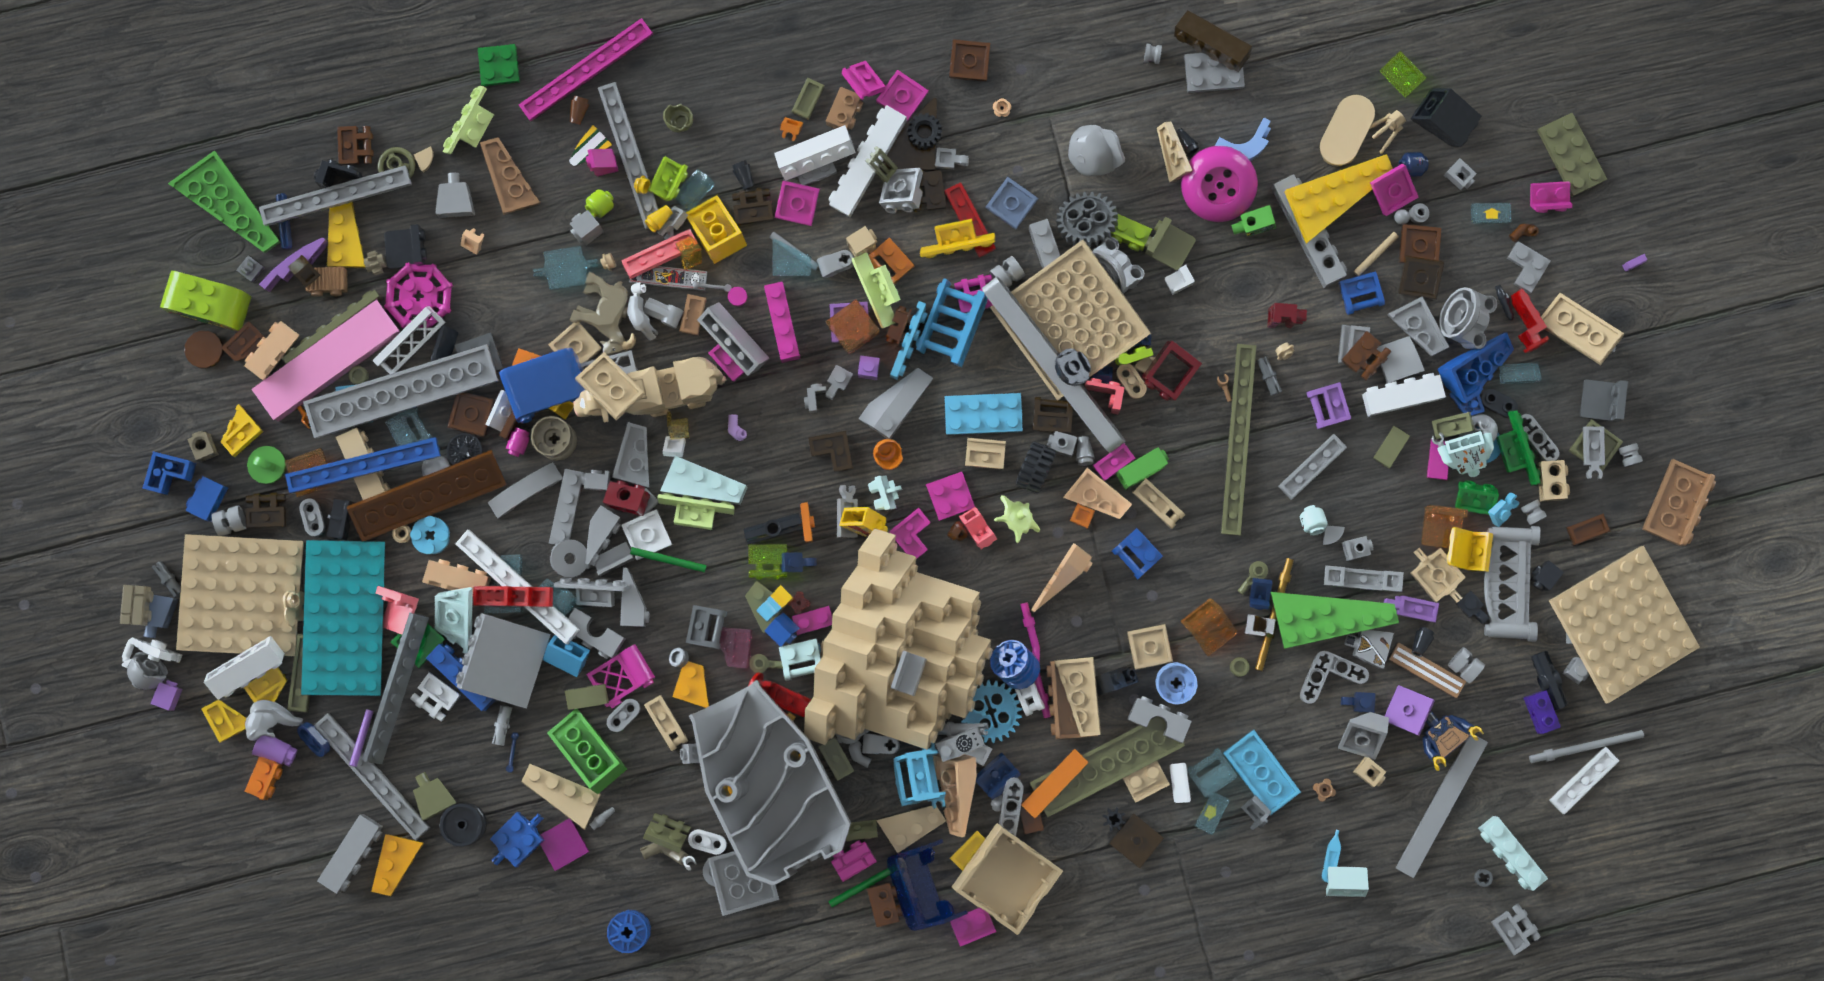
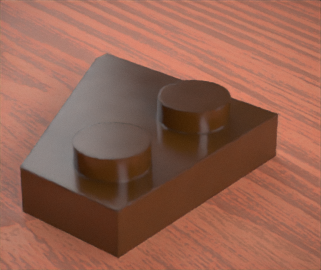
(243, 342)

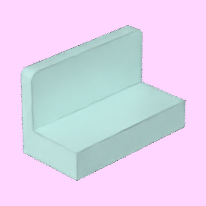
(1347, 881)

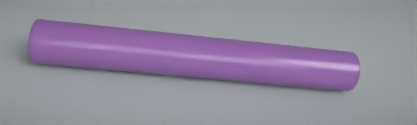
(361, 738)

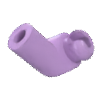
(734, 430)

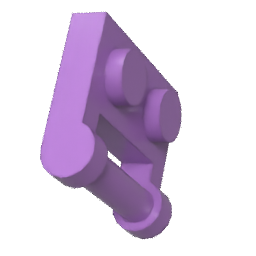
(1335, 405)

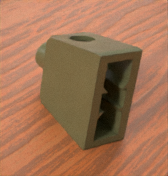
(431, 797)

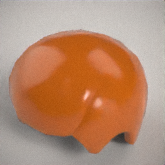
(888, 454)

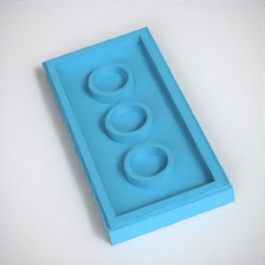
(1261, 771)

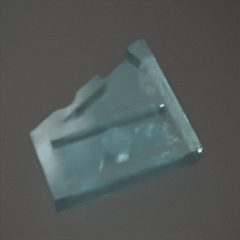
(789, 260)

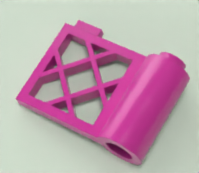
(635, 668)

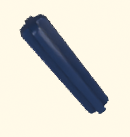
(284, 227)

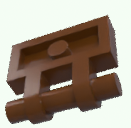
(348, 145)
(1361, 351)

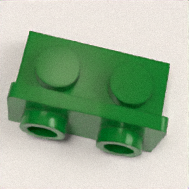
(1476, 497)

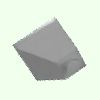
(1365, 735)

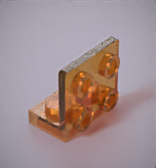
(1439, 524)
(1209, 626)

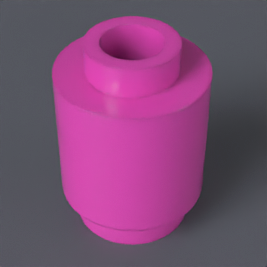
(518, 442)

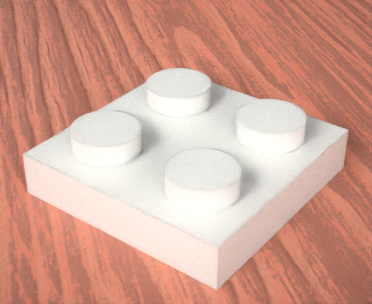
(647, 533)

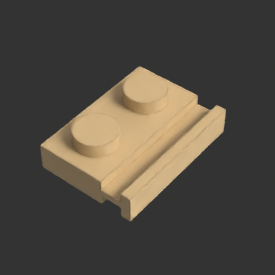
(985, 453)
(1146, 781)

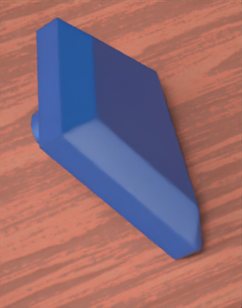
(1474, 405)

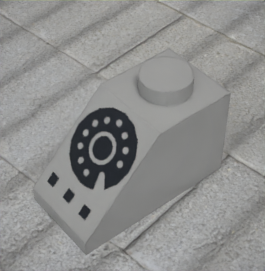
(960, 744)

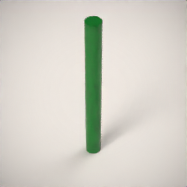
(668, 559)
(860, 887)

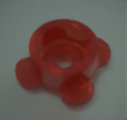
(804, 603)

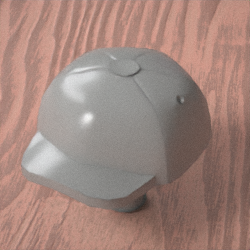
(1095, 150)

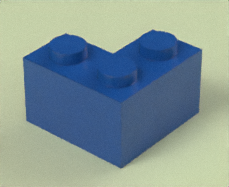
(163, 469)

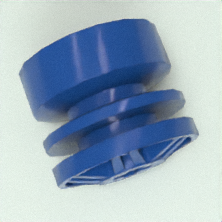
(1015, 664)
(634, 921)

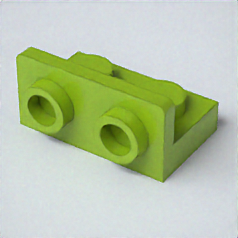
(1131, 233)

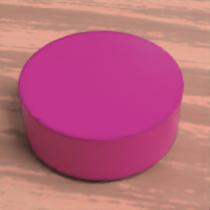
(737, 296)

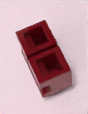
(1286, 314)

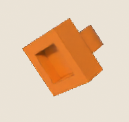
(791, 126)

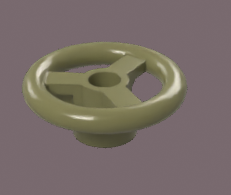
(393, 159)

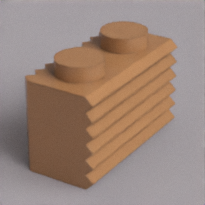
(332, 281)

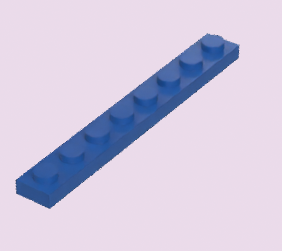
(363, 465)

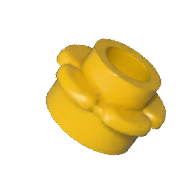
(641, 185)

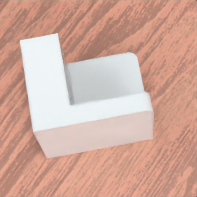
(1179, 280)

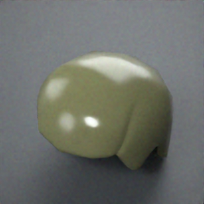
(678, 118)

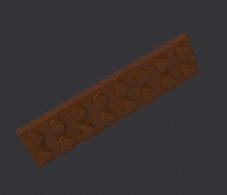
(426, 495)

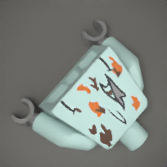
(1467, 452)

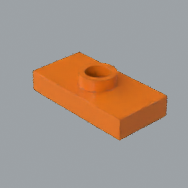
(807, 521)

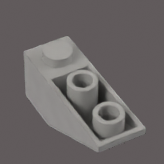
(601, 528)

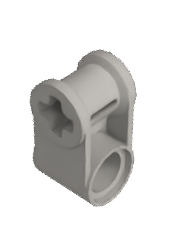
(833, 263)
(877, 744)

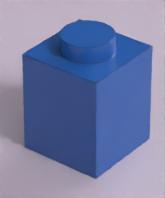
(782, 630)

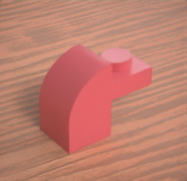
(978, 528)

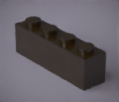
(1212, 41)

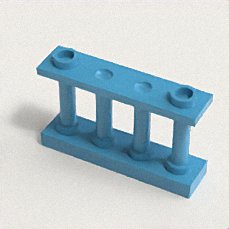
(964, 336)

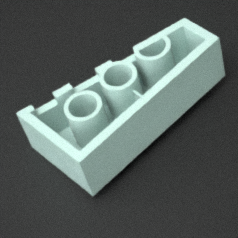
(698, 482)

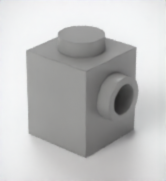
(1062, 443)

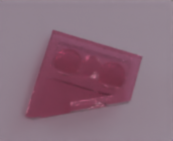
(736, 646)

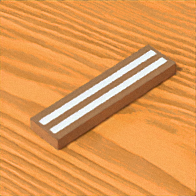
(1427, 670)

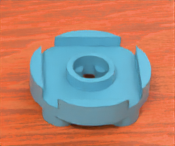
(419, 535)

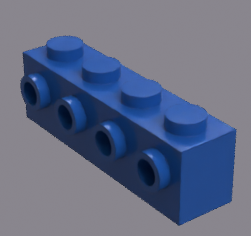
(449, 665)

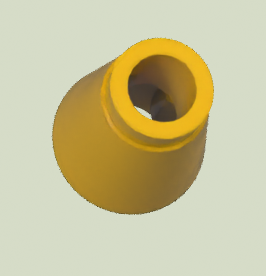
(658, 218)

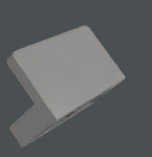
(614, 559)
(908, 673)

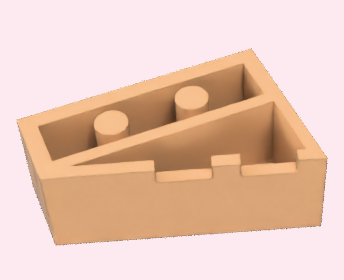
(271, 350)
(453, 578)

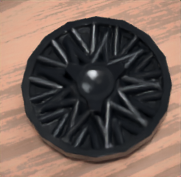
(463, 447)

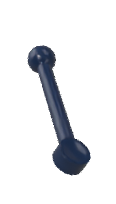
(510, 768)

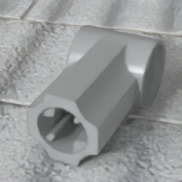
(666, 314)

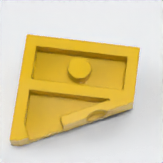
(240, 432)
(267, 687)
(224, 720)

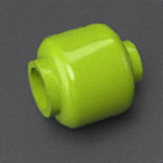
(599, 203)

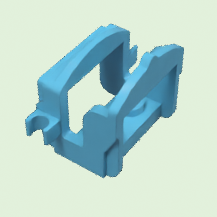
(921, 776)

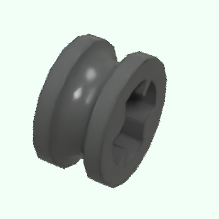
(1483, 871)

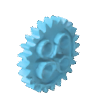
(1007, 705)

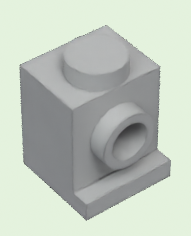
(1462, 168)
(596, 480)
(1351, 551)
(1576, 670)

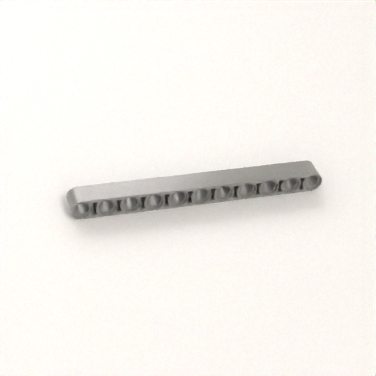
(1045, 355)

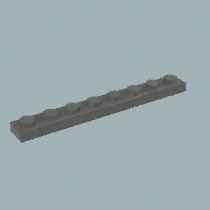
(395, 688)

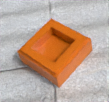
(1082, 515)

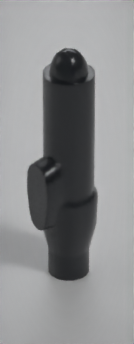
(1504, 300)

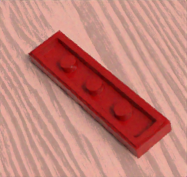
(965, 210)

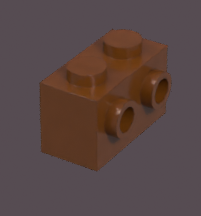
(884, 905)

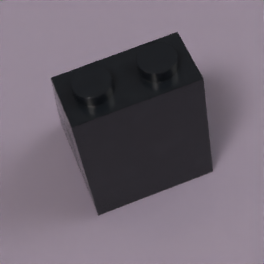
(1446, 116)

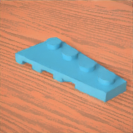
(913, 334)

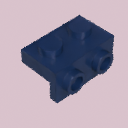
(995, 774)

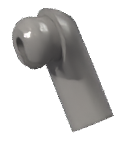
(997, 802)

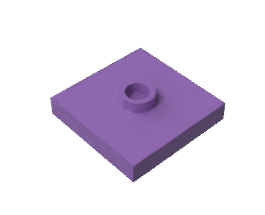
(1409, 710)

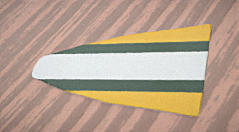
(591, 140)

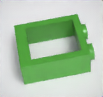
(1142, 468)

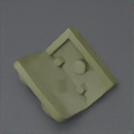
(1169, 244)

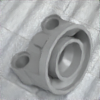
(1118, 265)
(1467, 317)

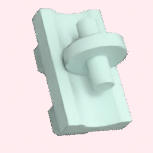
(887, 492)

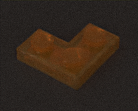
(306, 461)

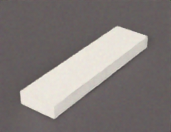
(1584, 780)

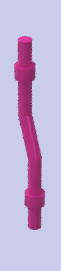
(1029, 623)

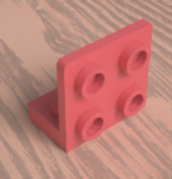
(1112, 388)
(397, 609)

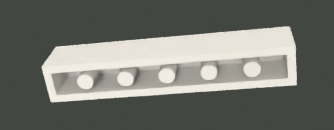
(860, 174)

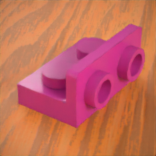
(1550, 196)

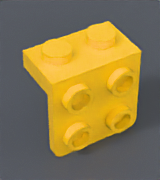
(1470, 550)

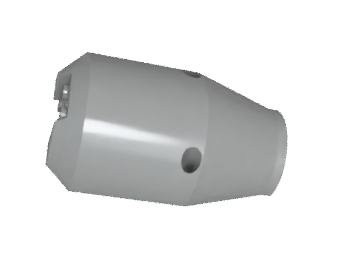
(778, 802)

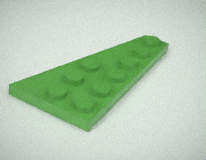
(219, 193)
(1315, 618)

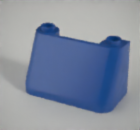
(542, 383)

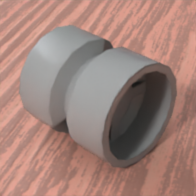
(1008, 272)
(235, 518)
(1466, 665)

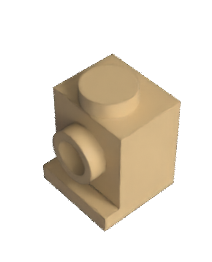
(1378, 773)

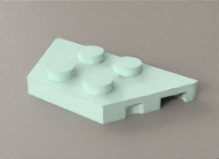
(454, 616)

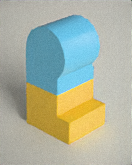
(774, 603)

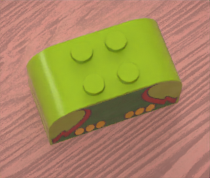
(205, 301)

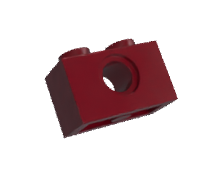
(635, 504)

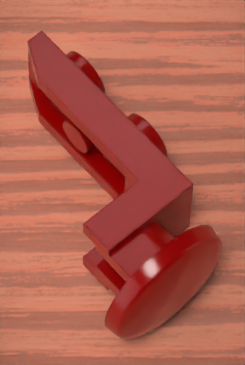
(1531, 319)
(783, 696)

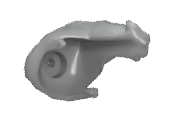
(265, 715)

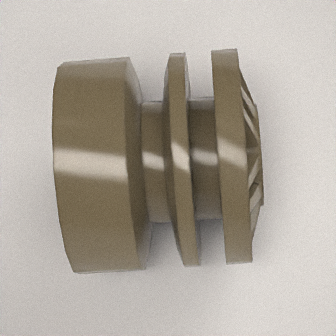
(546, 431)

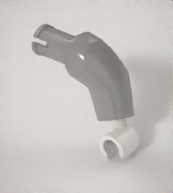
(635, 312)

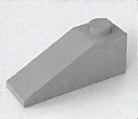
(632, 605)

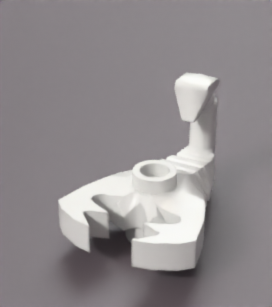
(156, 650)

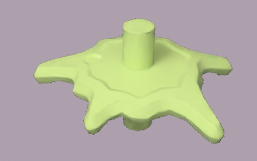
(1017, 517)

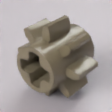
(375, 262)

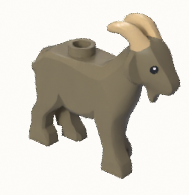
(608, 315)

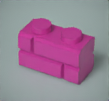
(854, 860)

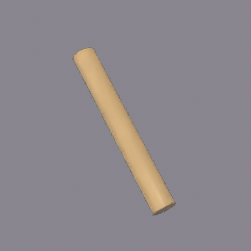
(1375, 254)

